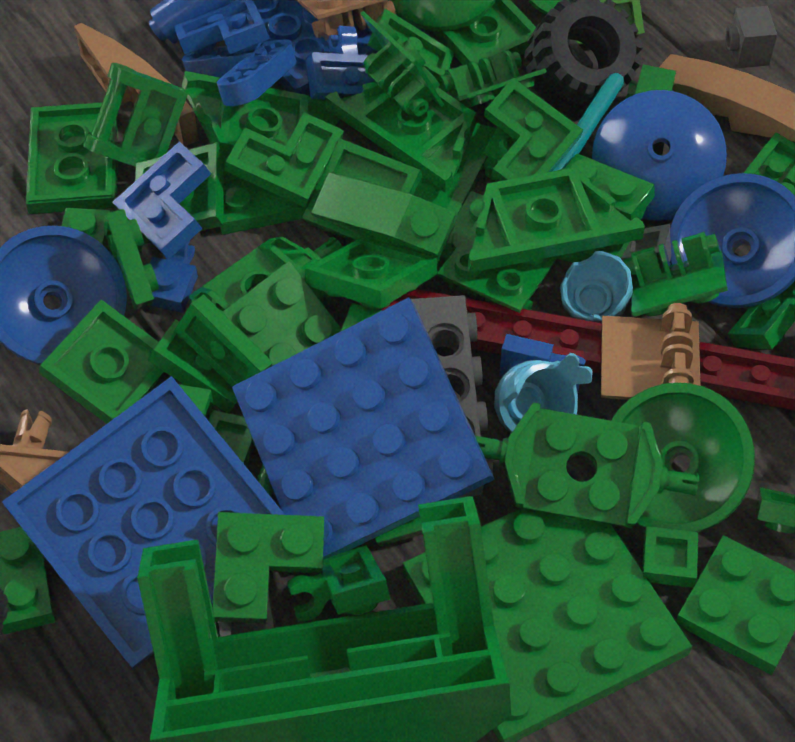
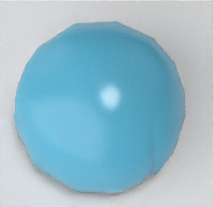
(597, 287)

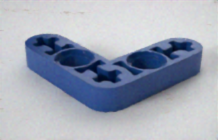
(243, 74)

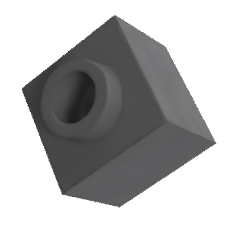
(751, 36)

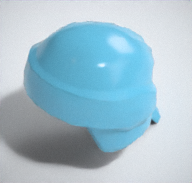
(542, 383)

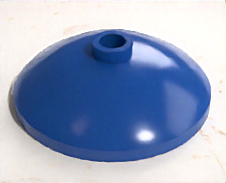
(665, 116)
(750, 213)
(57, 264)

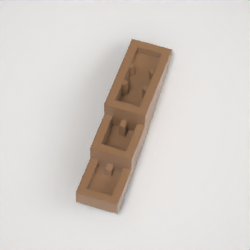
(101, 51)
(747, 101)

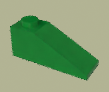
(385, 215)

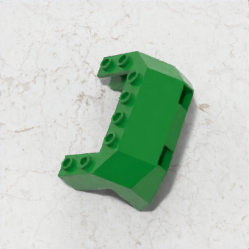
(345, 679)

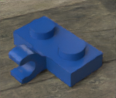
(339, 70)

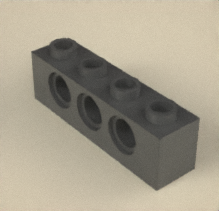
(453, 327)

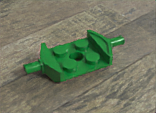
(260, 264)
(624, 460)

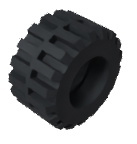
(597, 27)

